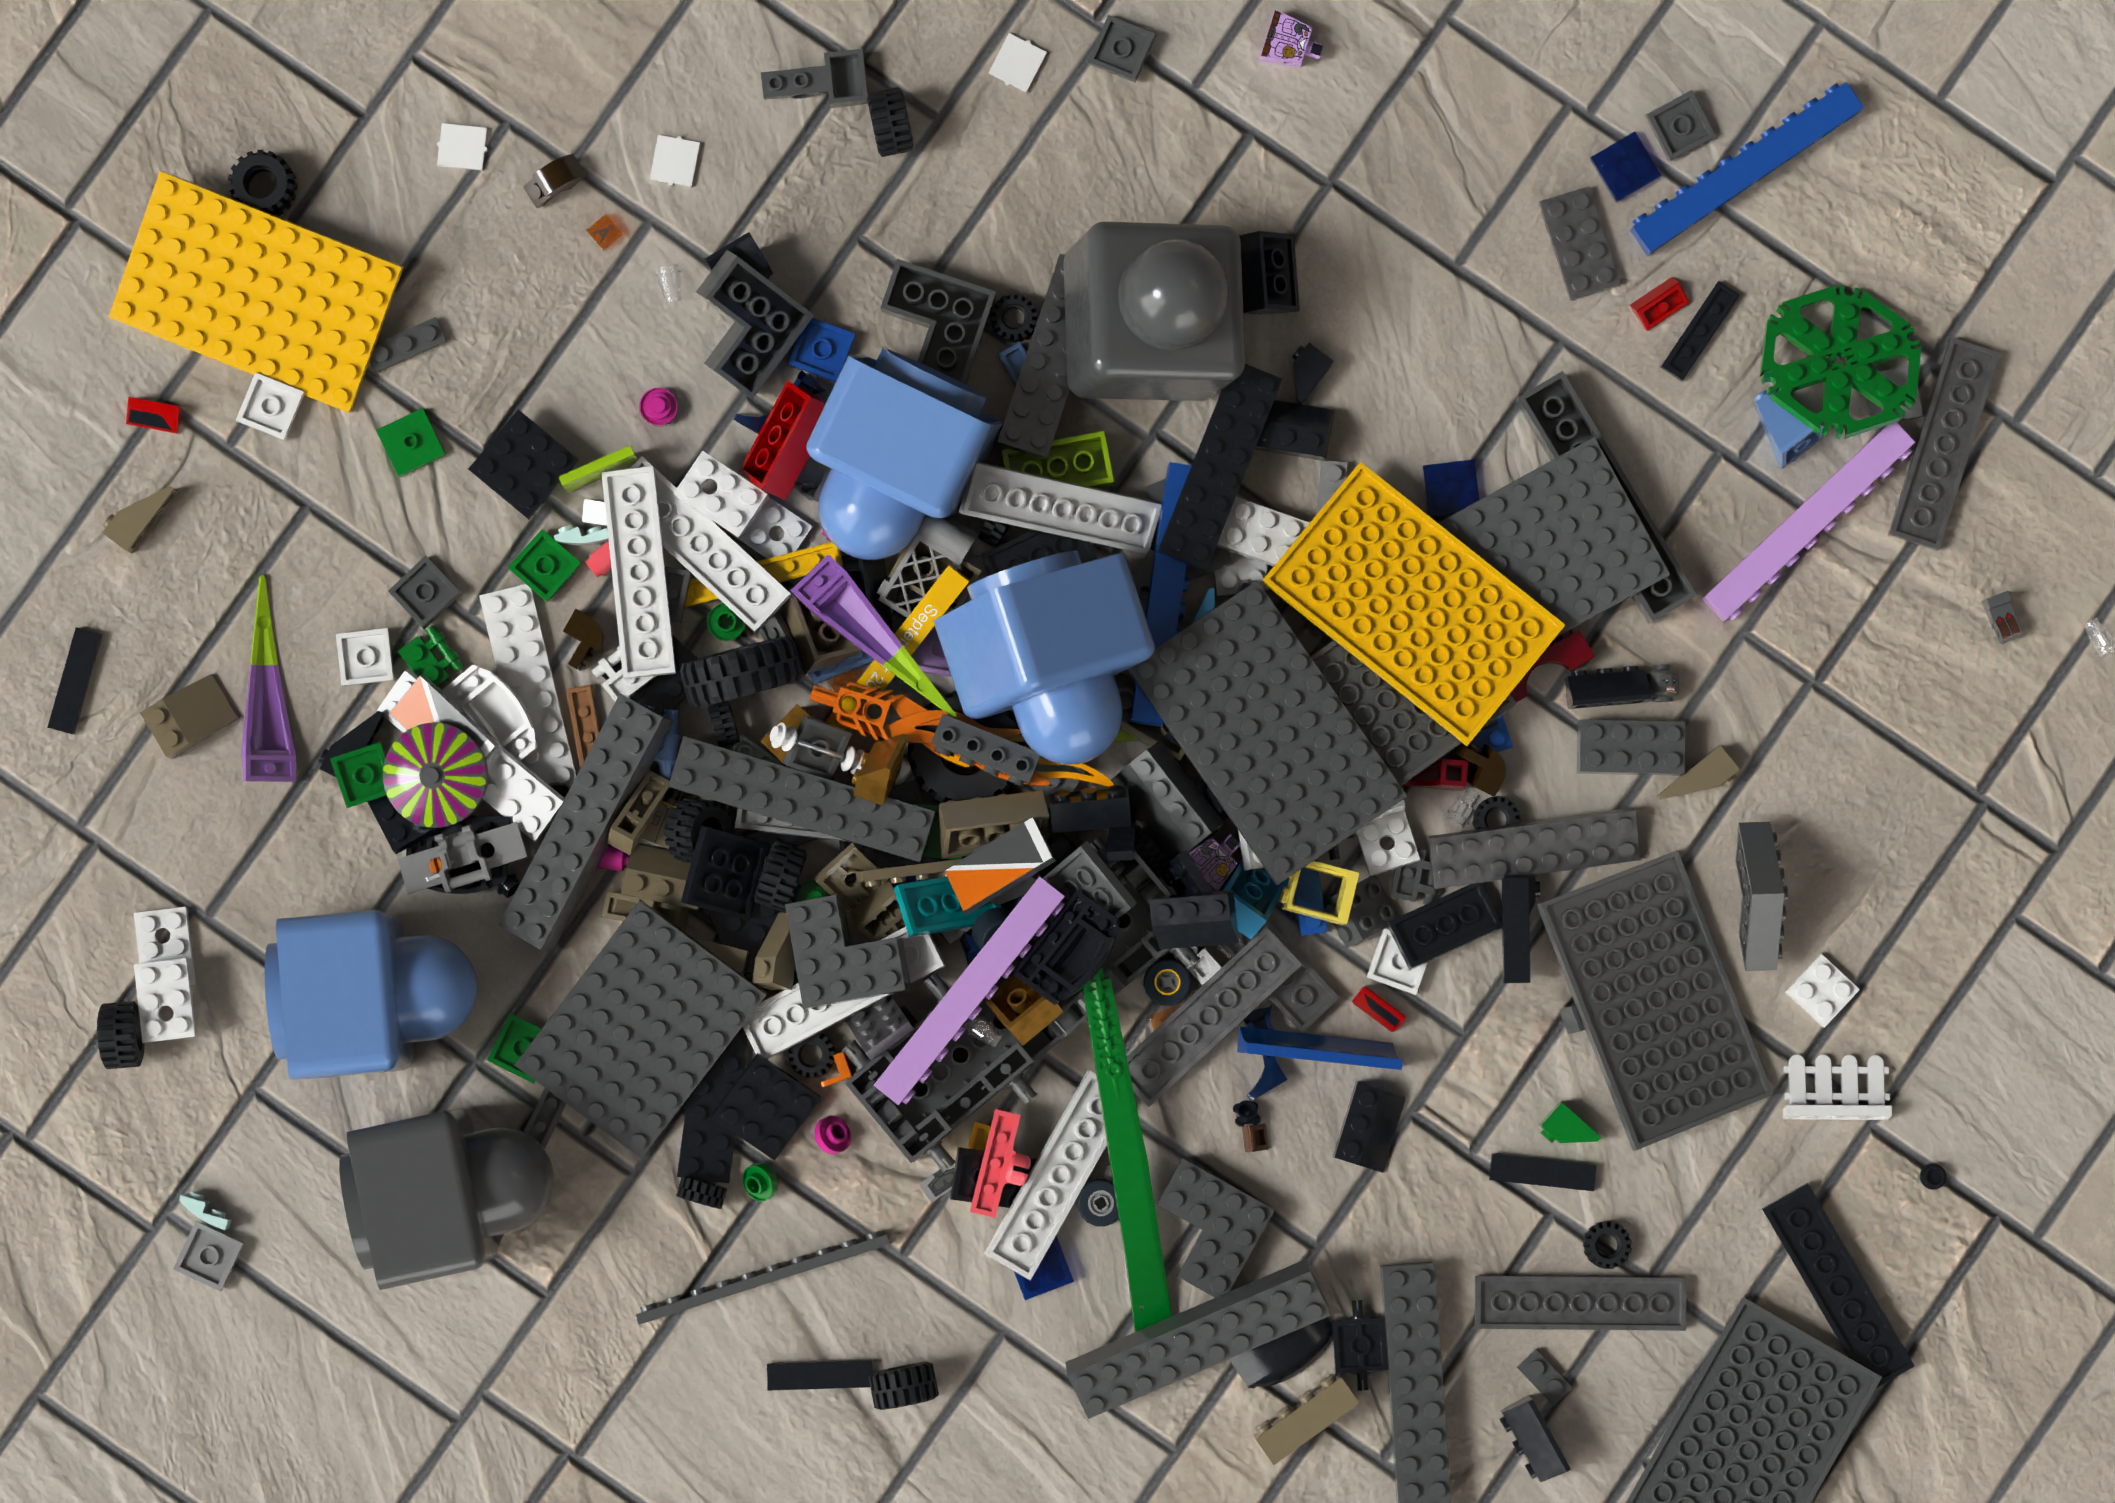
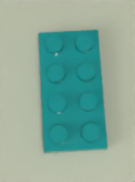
(933, 907)

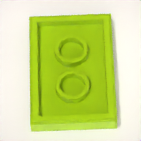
(592, 471)

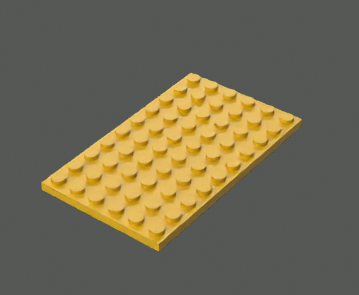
(255, 291)
(1413, 603)

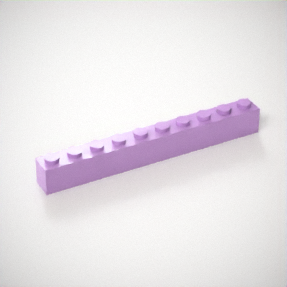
(1808, 520)
(969, 990)

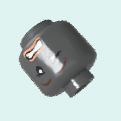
(1663, 683)

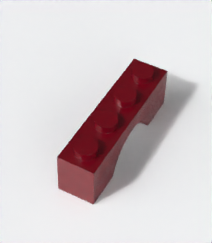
(1568, 652)
(1442, 774)

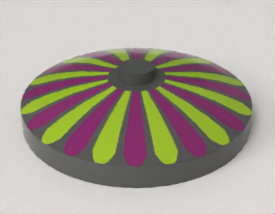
(435, 774)

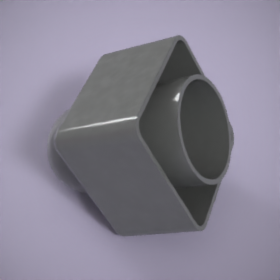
(1154, 311)
(436, 1194)

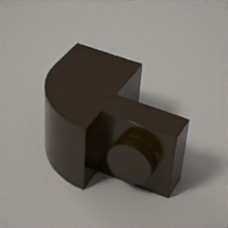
(554, 178)
(590, 636)
(1488, 767)

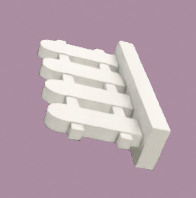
(1849, 1093)

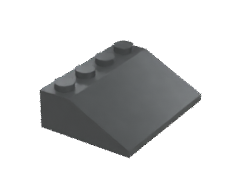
(1167, 802)

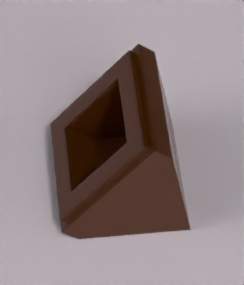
(1255, 1138)

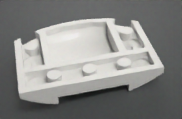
(494, 709)

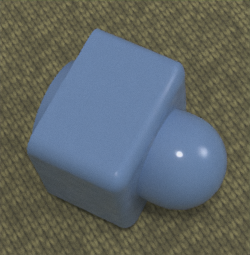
(896, 451)
(1049, 650)
(357, 993)

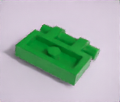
(422, 661)

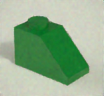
(1566, 1127)

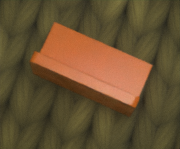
(843, 1068)

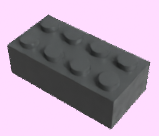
(1631, 747)

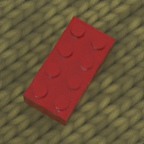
(781, 444)

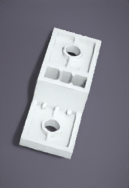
(741, 508)
(1394, 825)
(164, 974)

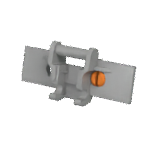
(458, 850)

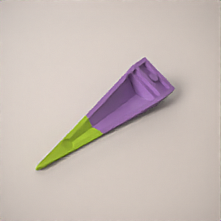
(842, 605)
(267, 737)

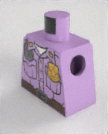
(1288, 42)
(1216, 860)

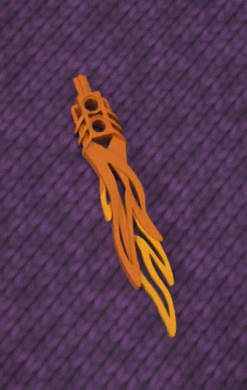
(914, 716)

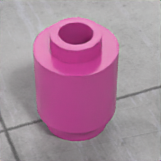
(613, 859)

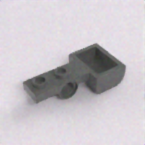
(841, 78)

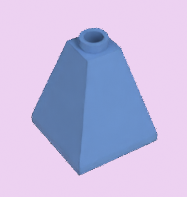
(1785, 432)

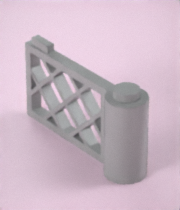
(939, 536)

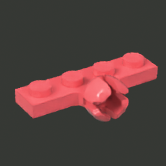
(998, 1164)

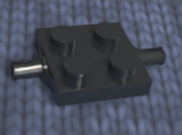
(1359, 1345)

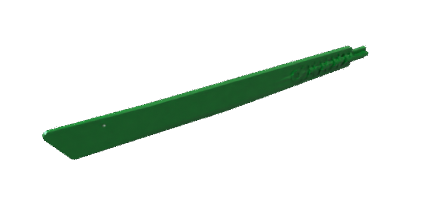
(1127, 1158)

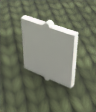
(1017, 62)
(462, 146)
(674, 161)

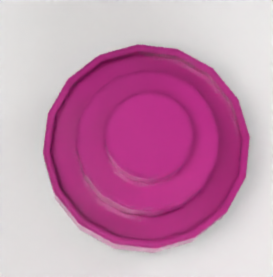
(658, 407)
(832, 1135)

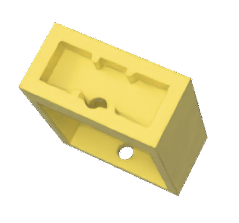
(1344, 899)

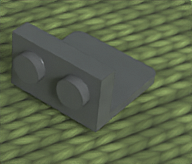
(1368, 912)

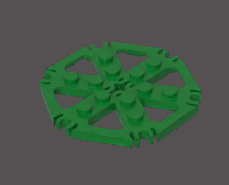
(1837, 378)

